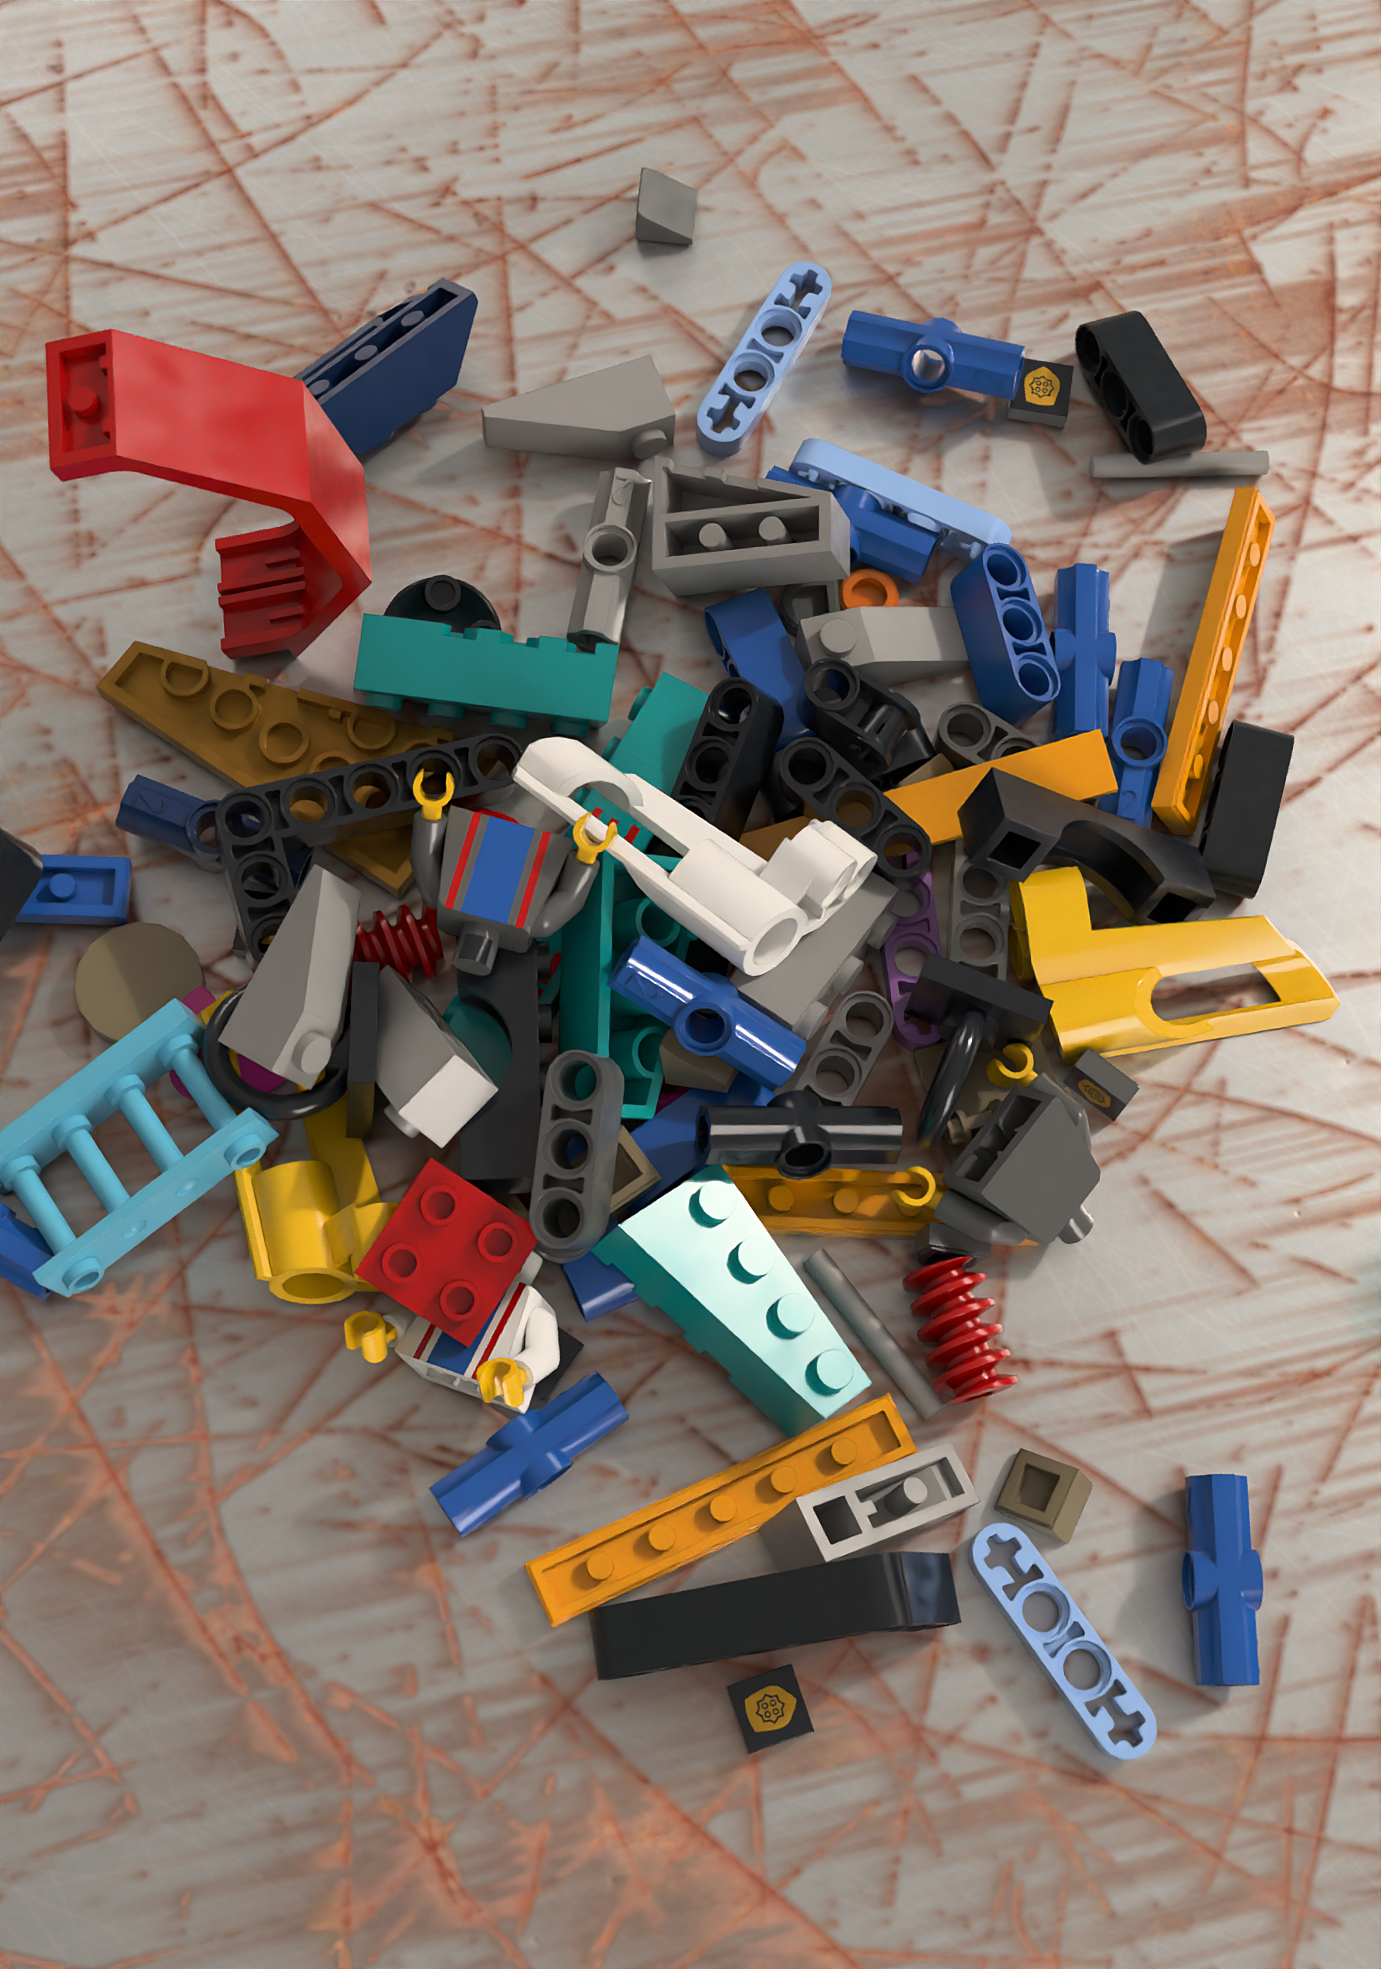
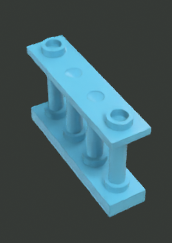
(89, 1097)

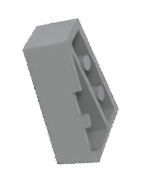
(742, 532)
(823, 961)

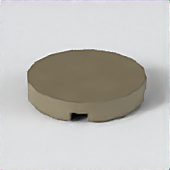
(132, 976)

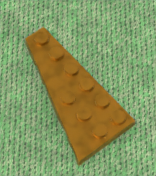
(271, 733)

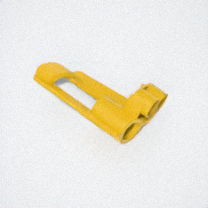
(1108, 975)
(313, 1216)

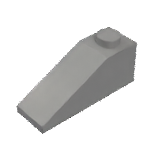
(592, 416)
(885, 643)
(301, 985)
(424, 1064)
(870, 1510)

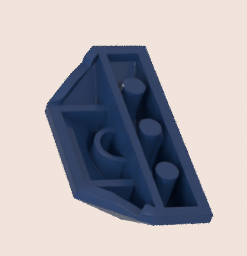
(394, 365)

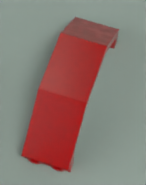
(231, 432)

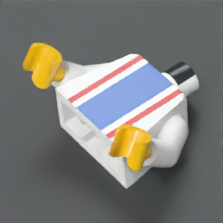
(500, 1366)

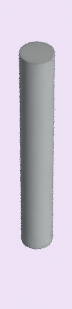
(1184, 465)
(874, 1333)

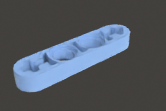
(757, 355)
(961, 527)
(1053, 1646)

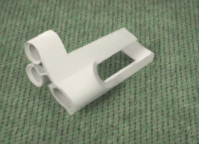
(719, 889)

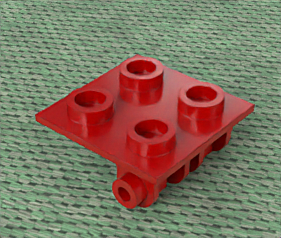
(448, 1252)

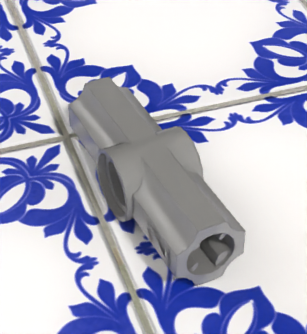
(617, 532)

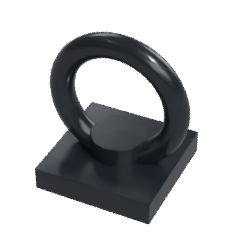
(973, 1016)
(348, 1069)

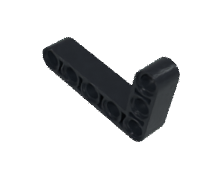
(343, 817)
(775, 1613)

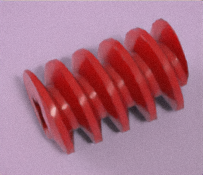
(401, 945)
(958, 1331)

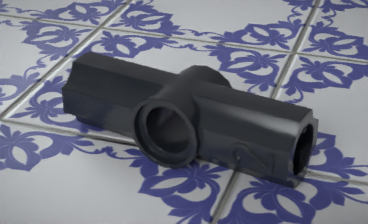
(798, 1134)

